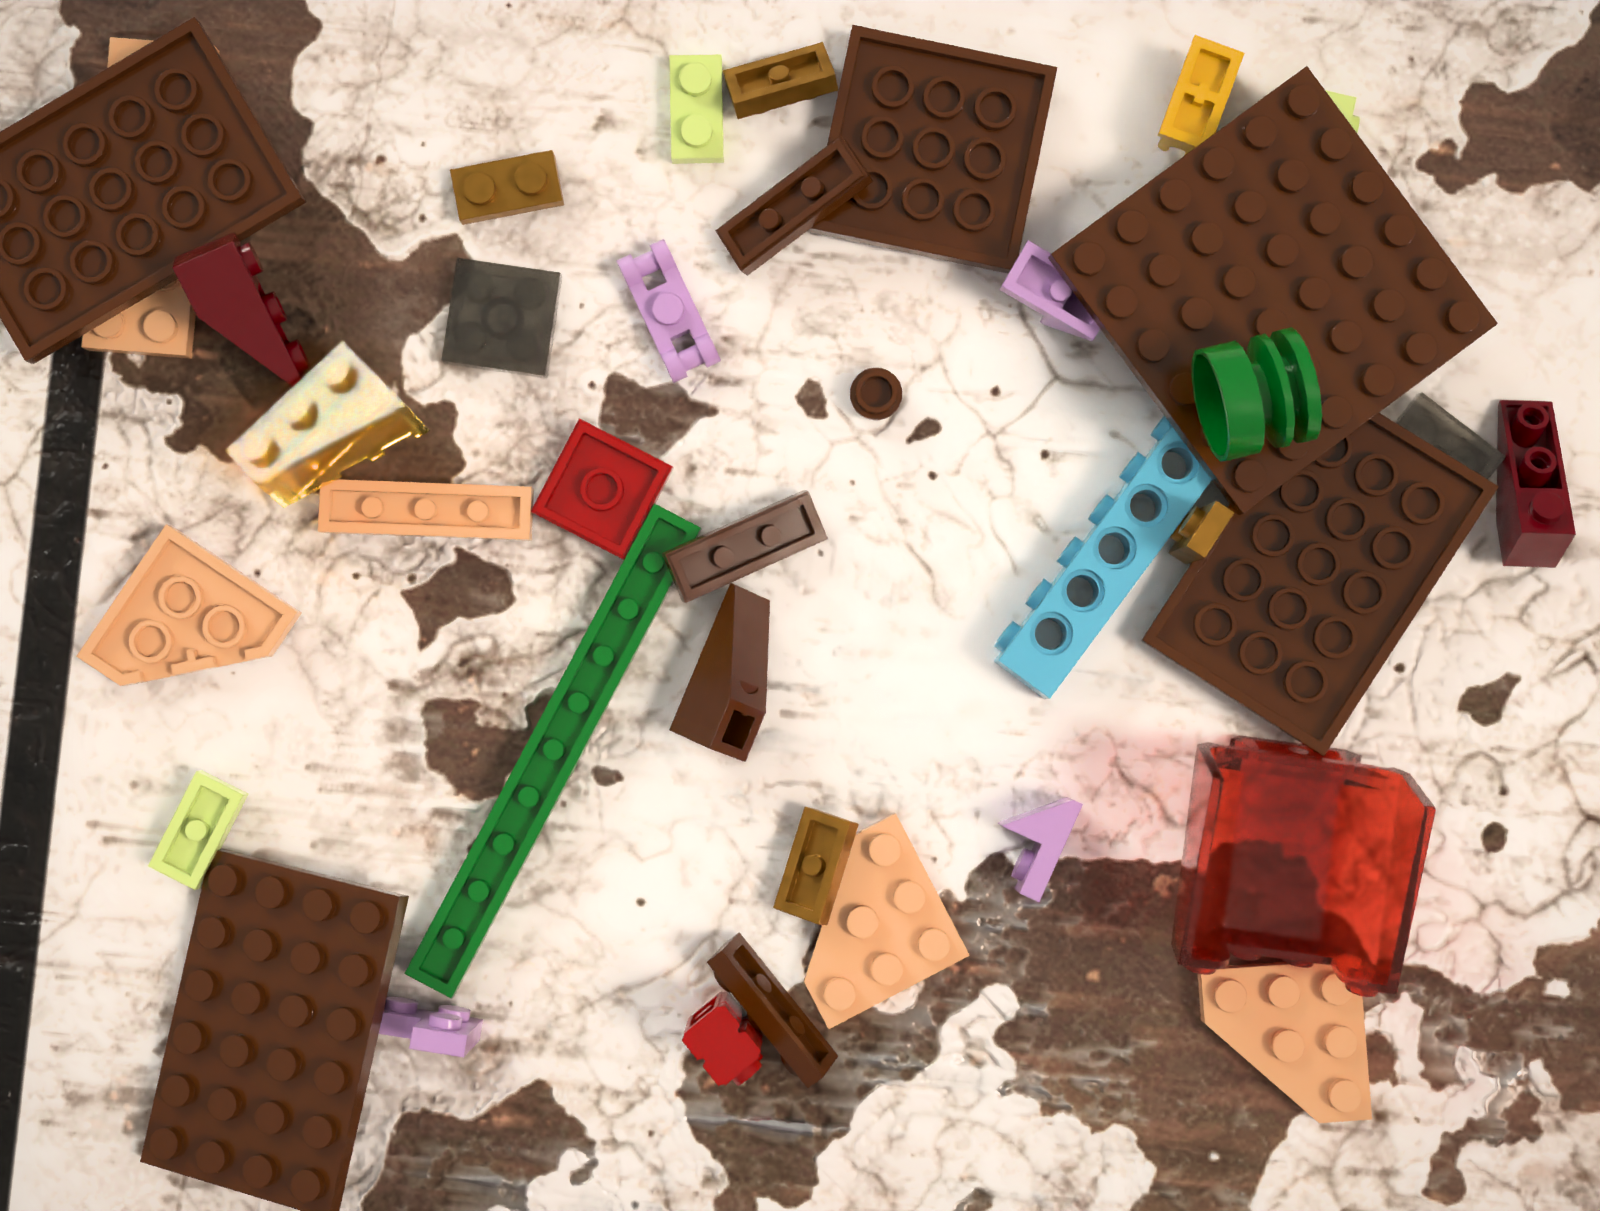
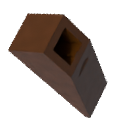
(730, 679)

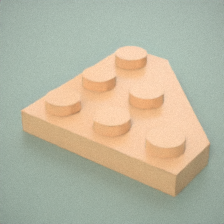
(185, 616)
(882, 928)
(1296, 1031)

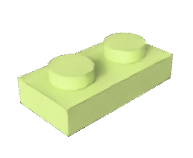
(696, 109)
(198, 829)

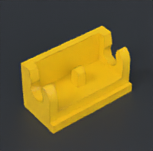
(1199, 95)

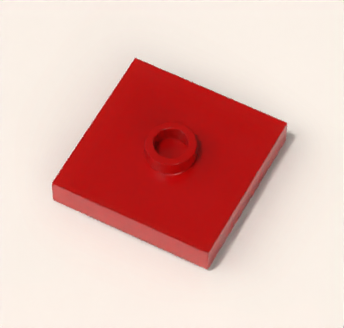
(602, 489)

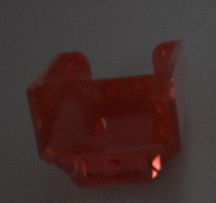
(1300, 861)

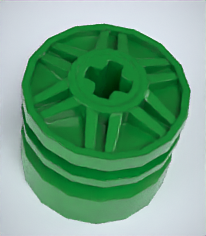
(1256, 394)

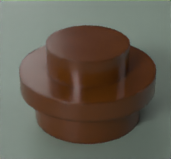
(875, 394)

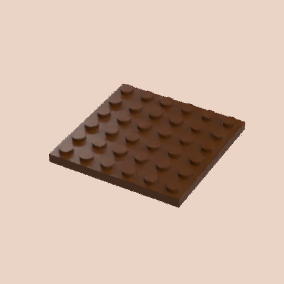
(1267, 233)

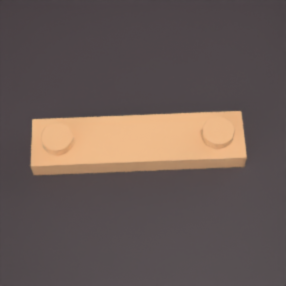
(426, 510)

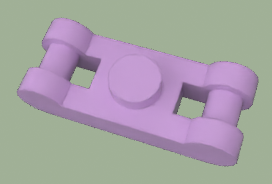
(668, 311)

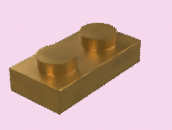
(780, 80)
(507, 187)
(1199, 532)
(815, 866)

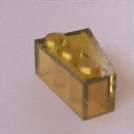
(322, 428)

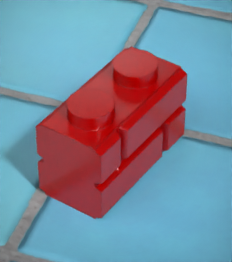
(724, 1040)

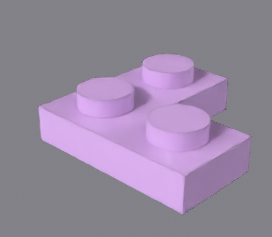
(441, 1032)

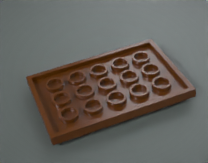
(123, 183)
(1322, 579)
(274, 1031)

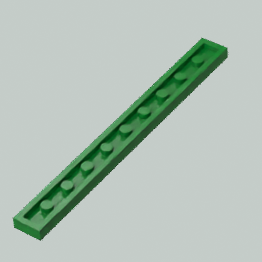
(550, 755)

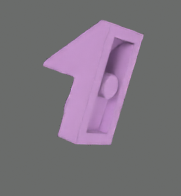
(1041, 287)
(1049, 829)

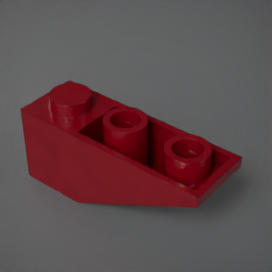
(229, 298)
(1532, 492)

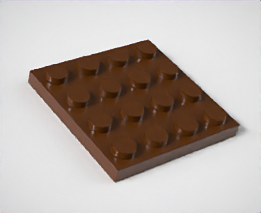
(946, 144)

